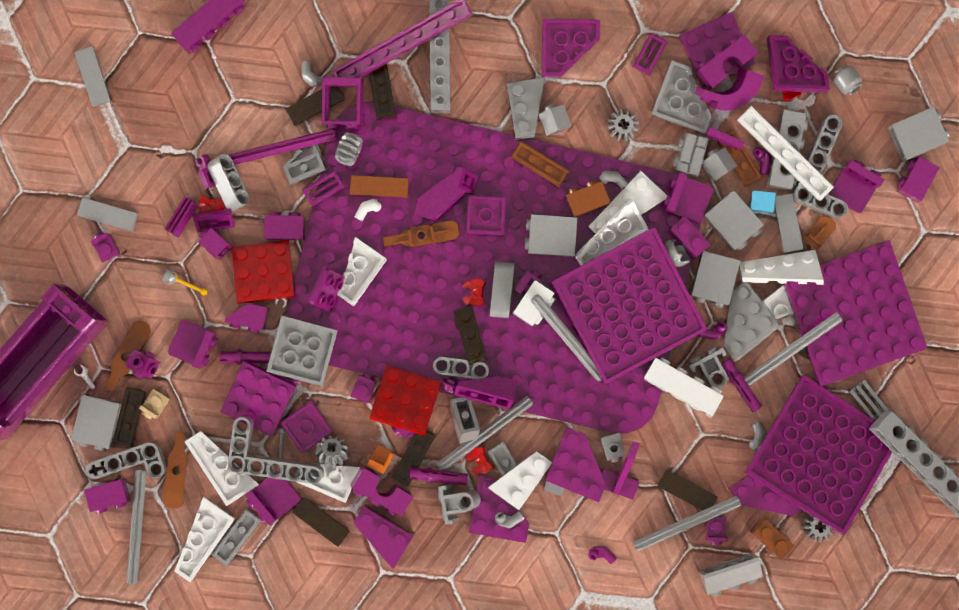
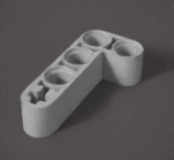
(124, 461)

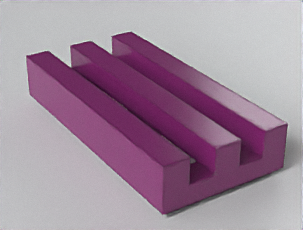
(642, 68)
(724, 139)
(337, 180)
(181, 217)
(213, 219)

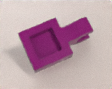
(204, 173)

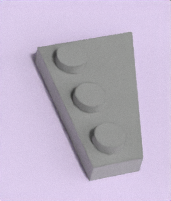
(525, 105)

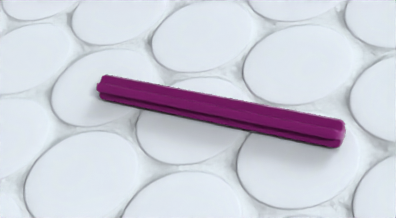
(284, 146)

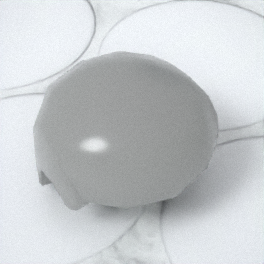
(677, 253)

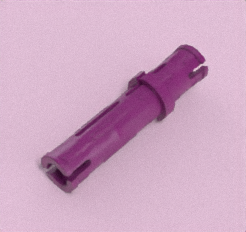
(239, 356)
(741, 385)
(438, 476)

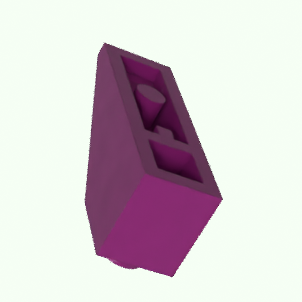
(492, 390)

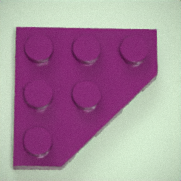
(565, 43)
(794, 68)
(576, 467)
(756, 495)
(483, 516)

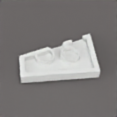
(361, 270)
(521, 480)
(335, 481)

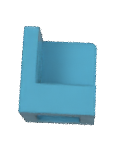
(762, 202)

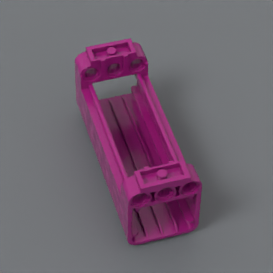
(43, 352)

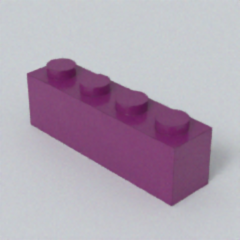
(205, 22)

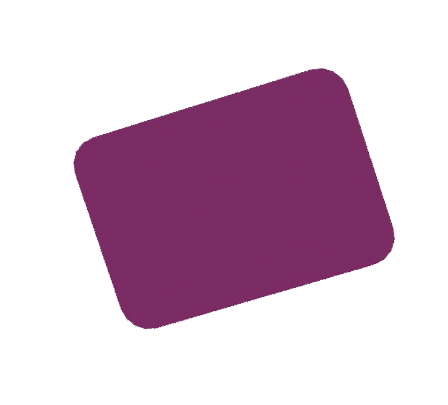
(411, 302)

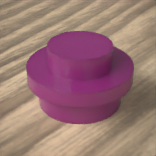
(449, 384)

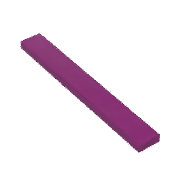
(405, 41)

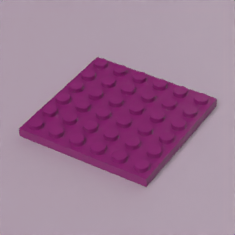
(629, 305)
(874, 308)
(820, 455)

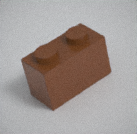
(587, 199)
(772, 538)

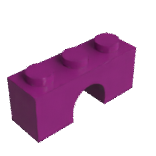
(712, 71)
(395, 500)

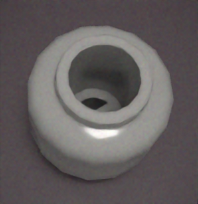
(847, 80)

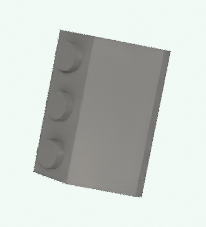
(731, 574)

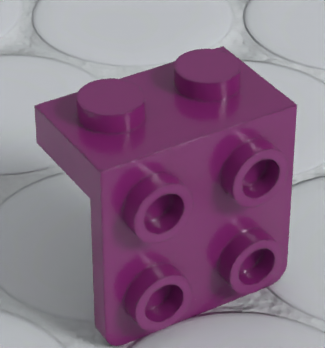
(856, 185)
(688, 198)
(326, 289)
(193, 344)
(272, 499)

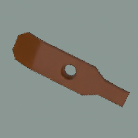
(818, 233)
(433, 234)
(134, 340)
(175, 482)

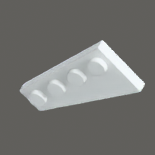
(640, 191)
(619, 229)
(791, 267)
(215, 465)
(207, 531)

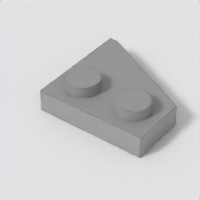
(304, 165)

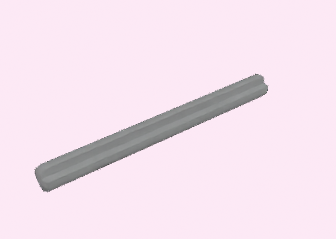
(565, 334)
(793, 348)
(485, 433)
(687, 523)
(136, 526)

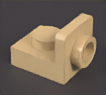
(154, 404)

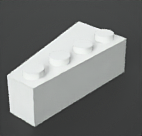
(684, 387)

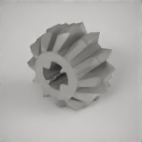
(626, 120)
(348, 149)
(332, 451)
(815, 533)

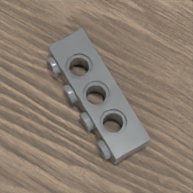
(787, 119)

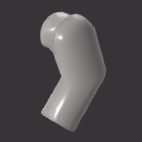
(308, 76)
(613, 176)
(508, 521)

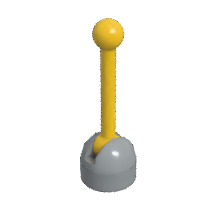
(171, 277)

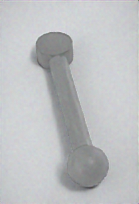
(281, 430)

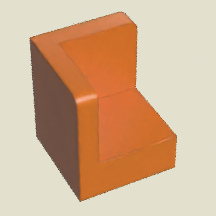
(381, 459)

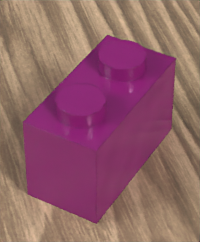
(918, 179)
(284, 227)
(689, 237)
(215, 243)
(107, 495)

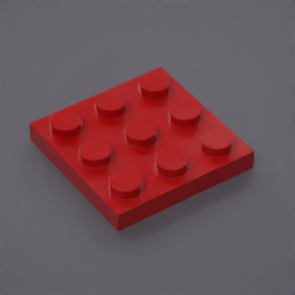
(263, 272)
(405, 400)

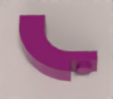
(737, 95)

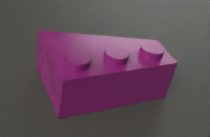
(384, 534)

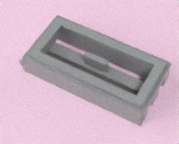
(874, 396)

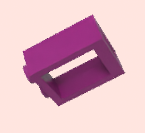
(327, 83)

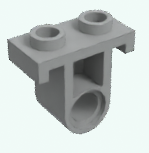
(709, 366)
(456, 502)

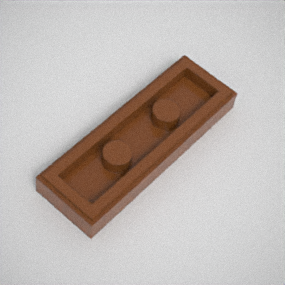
(539, 164)
(745, 167)
(379, 186)

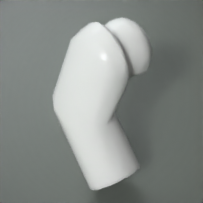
(370, 205)

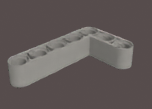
(823, 152)
(266, 462)

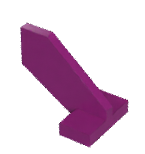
(445, 194)
(619, 482)

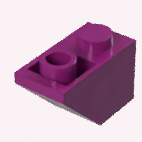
(249, 316)

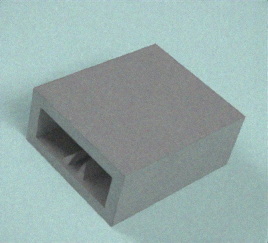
(918, 134)
(733, 221)
(551, 235)
(714, 279)
(96, 422)

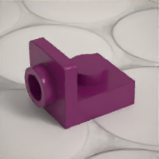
(105, 246)
(524, 284)
(364, 387)
(716, 530)

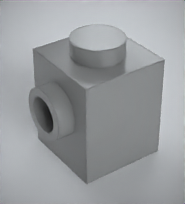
(554, 119)
(719, 163)
(613, 447)

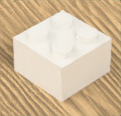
(526, 310)

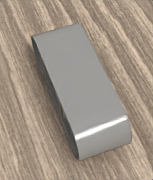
(228, 182)
(502, 289)
(451, 370)

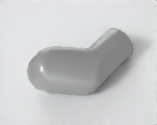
(759, 435)

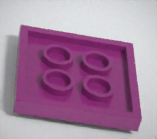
(710, 37)
(259, 396)

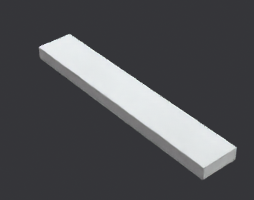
(785, 153)

